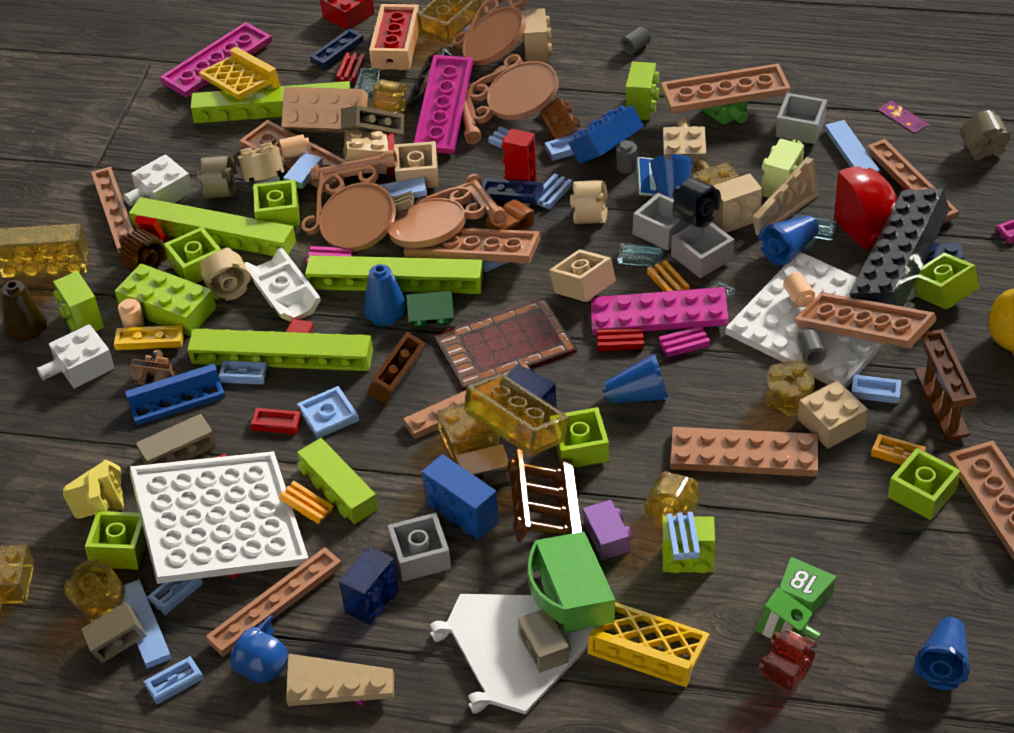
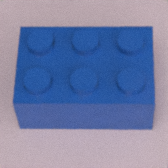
(605, 133)
(460, 497)

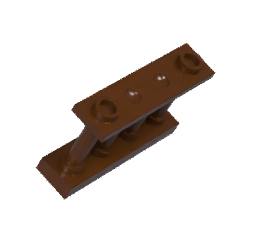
(945, 384)
(564, 493)

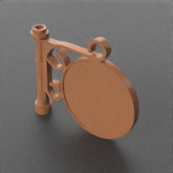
(493, 34)
(513, 95)
(355, 213)
(438, 219)

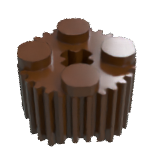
(141, 248)

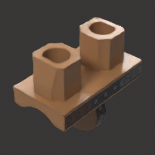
(152, 366)

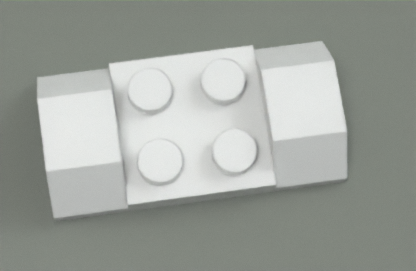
(284, 287)

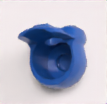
(259, 654)

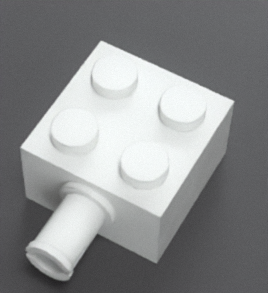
(160, 181)
(79, 357)

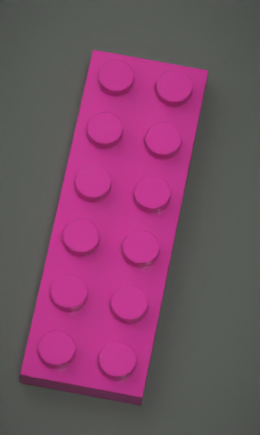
(186, 77)
(444, 102)
(661, 310)

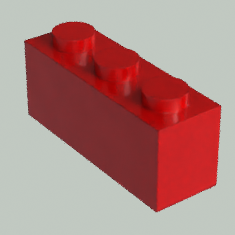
(519, 156)

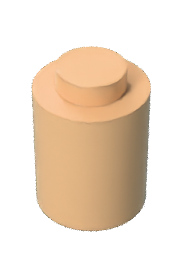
(294, 146)
(799, 289)
(131, 313)

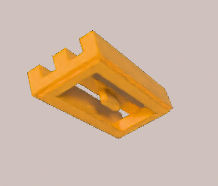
(670, 275)
(898, 453)
(305, 501)

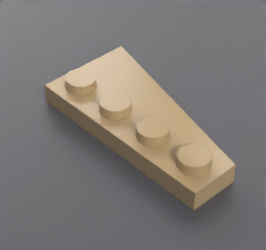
(789, 197)
(331, 681)

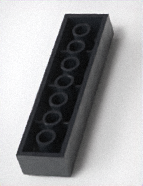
(902, 247)

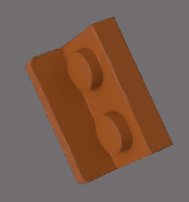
(559, 119)

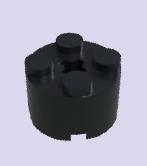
(696, 202)

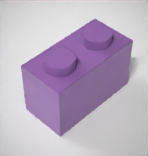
(607, 529)

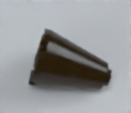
(21, 312)

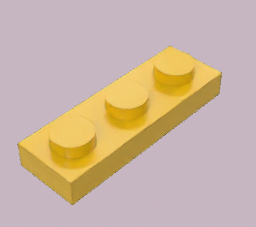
(149, 337)

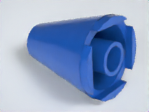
(670, 173)
(787, 238)
(383, 297)
(637, 383)
(944, 656)

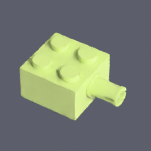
(780, 164)

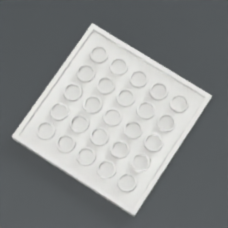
(771, 325)
(216, 517)

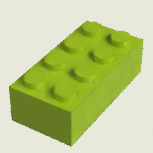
(167, 298)

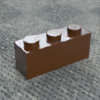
(396, 368)

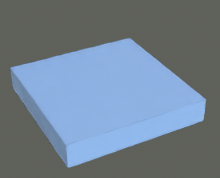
(327, 412)

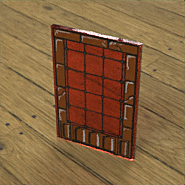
(502, 340)

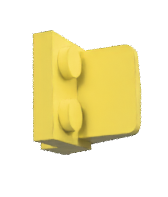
(95, 491)

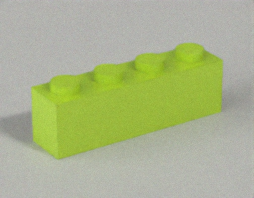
(337, 481)

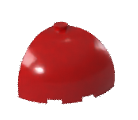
(863, 204)

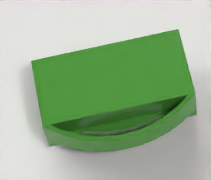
(571, 581)

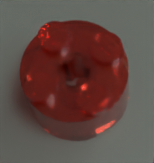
(788, 659)

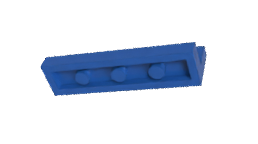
(174, 390)

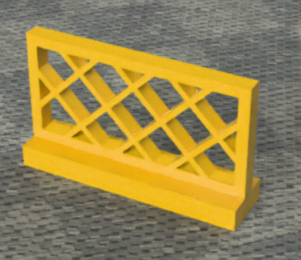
(257, 74)
(642, 655)

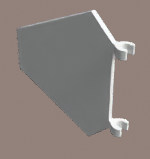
(490, 642)

